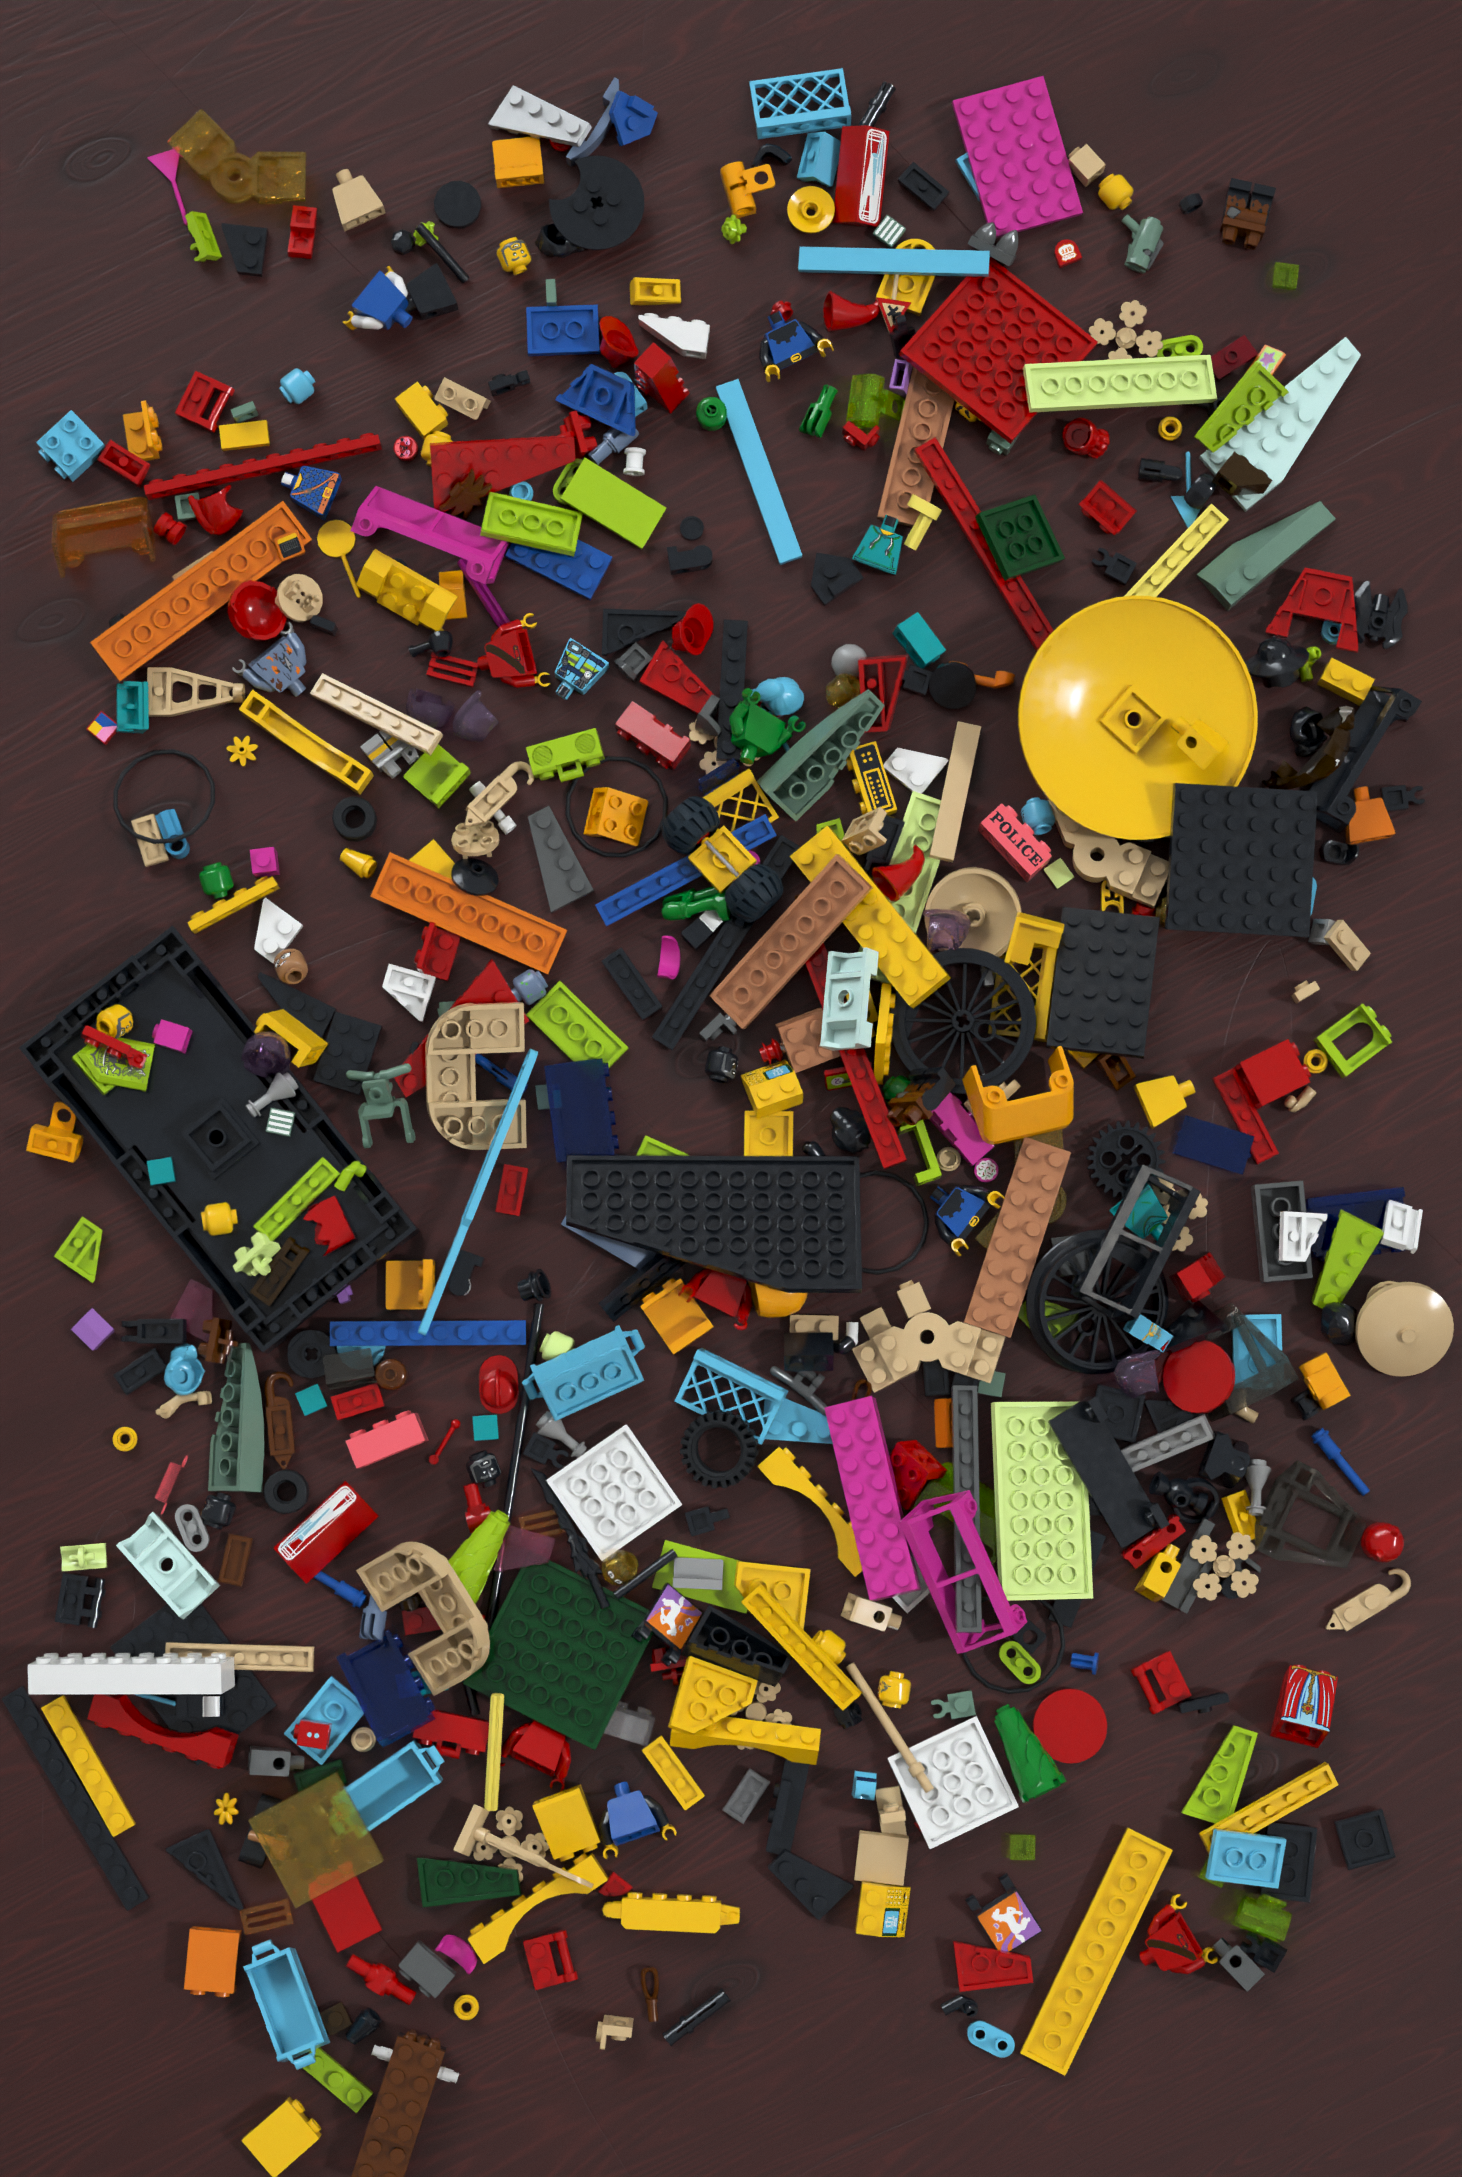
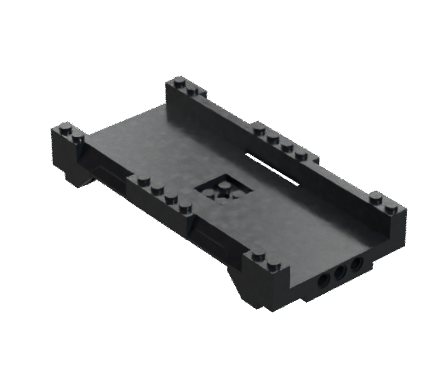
(182, 1109)

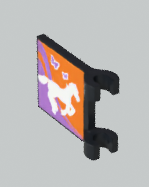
(671, 1621)
(1006, 1918)

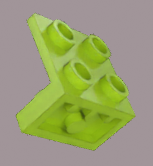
(437, 775)

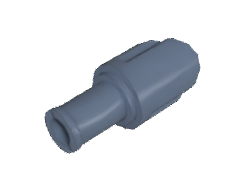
(614, 442)
(372, 1622)

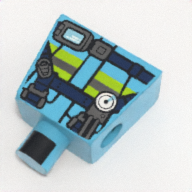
(578, 669)

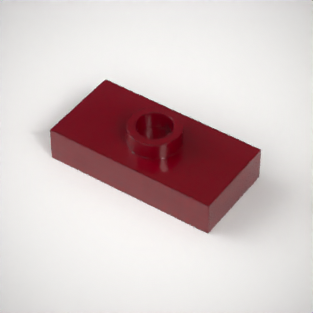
(1232, 357)

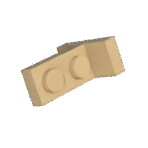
(890, 1810)

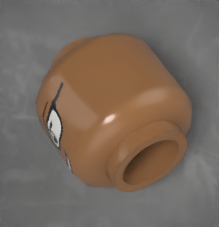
(290, 966)

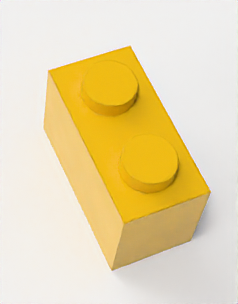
(421, 411)
(1345, 681)

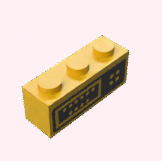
(870, 779)

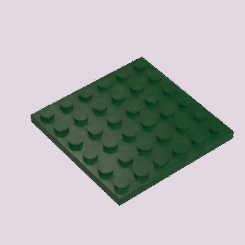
(561, 1652)

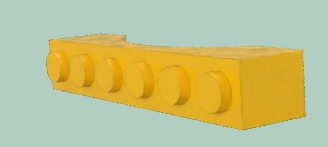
(305, 742)
(783, 1472)
(789, 1741)
(493, 1937)

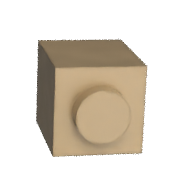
(1085, 164)
(912, 1299)

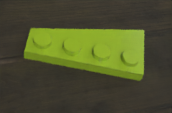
(1245, 401)
(1348, 1253)
(1222, 1781)

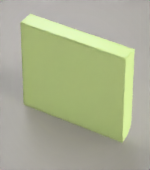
(1058, 873)

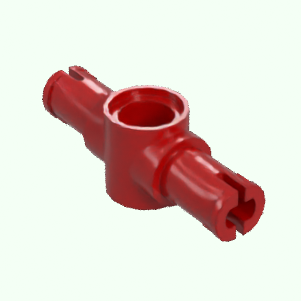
(477, 1510)
(380, 1979)

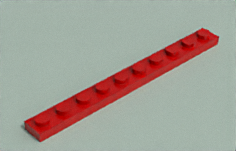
(272, 464)
(964, 511)
(861, 1079)

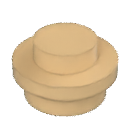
(948, 1159)
(363, 1739)

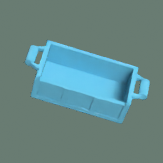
(587, 1373)
(395, 1783)
(286, 2004)

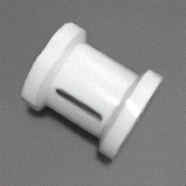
(634, 461)

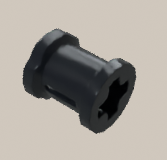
(1305, 1404)

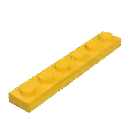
(801, 1647)
(88, 1766)
(1276, 1804)

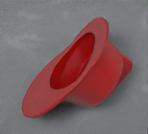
(617, 341)
(693, 630)
(498, 1384)

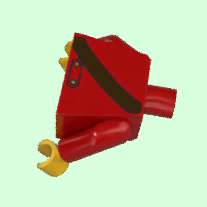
(511, 655)
(1173, 1943)

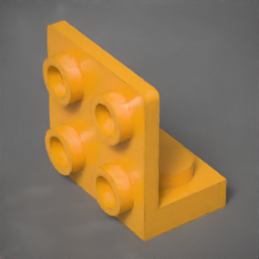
(518, 162)
(141, 433)
(615, 816)
(409, 1284)

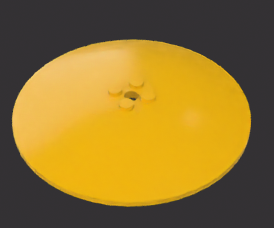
(1142, 660)

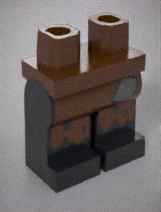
(1245, 221)
(921, 1096)

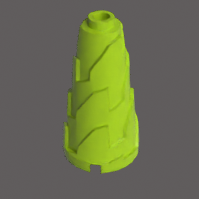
(479, 1552)

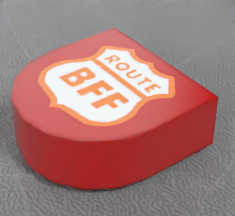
(1066, 253)

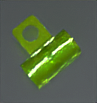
(870, 400)
(1263, 1917)

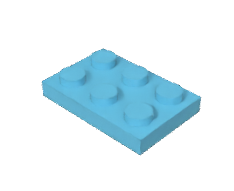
(1244, 1366)
(332, 1705)
(1245, 1858)

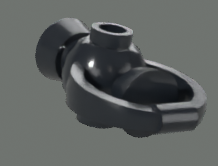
(1179, 1494)

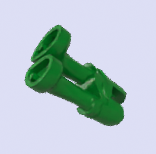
(691, 902)

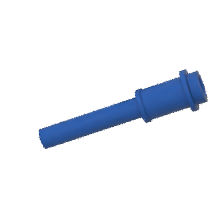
(488, 1065)
(1333, 1452)
(343, 1589)

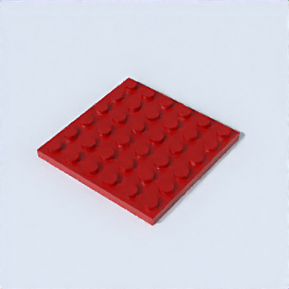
(983, 340)

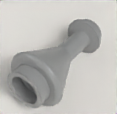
(280, 1088)
(556, 1430)
(1256, 1476)

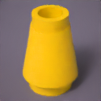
(358, 862)

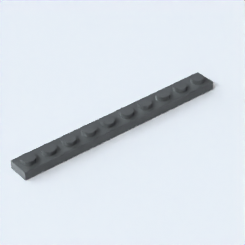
(966, 1477)

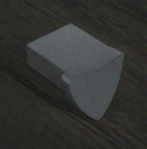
(633, 662)
(705, 719)

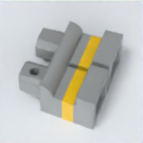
(384, 758)

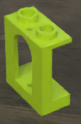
(1380, 1040)
(933, 1171)

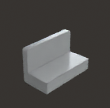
(698, 1573)

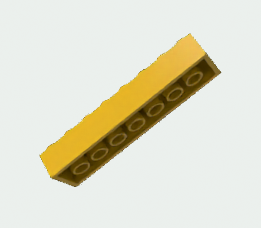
(878, 925)

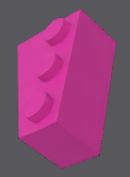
(960, 1129)

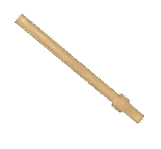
(915, 1768)

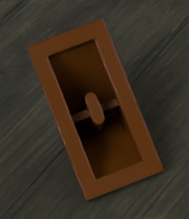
(1115, 1070)

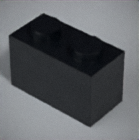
(808, 1352)

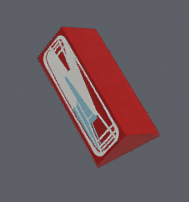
(861, 176)
(325, 1532)

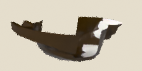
(1325, 760)

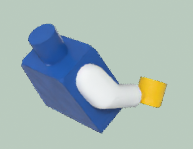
(381, 303)

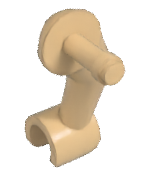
(171, 1406)

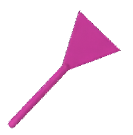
(168, 163)

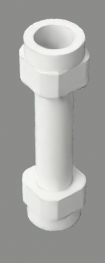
(505, 823)

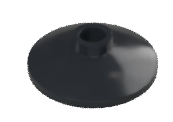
(474, 876)

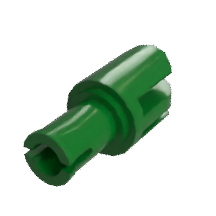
(819, 413)

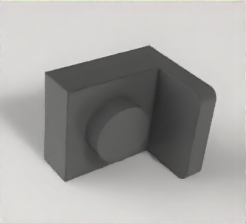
(714, 1029)

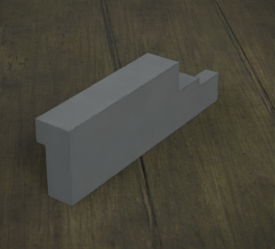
(1181, 1592)

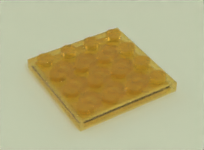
(316, 1840)

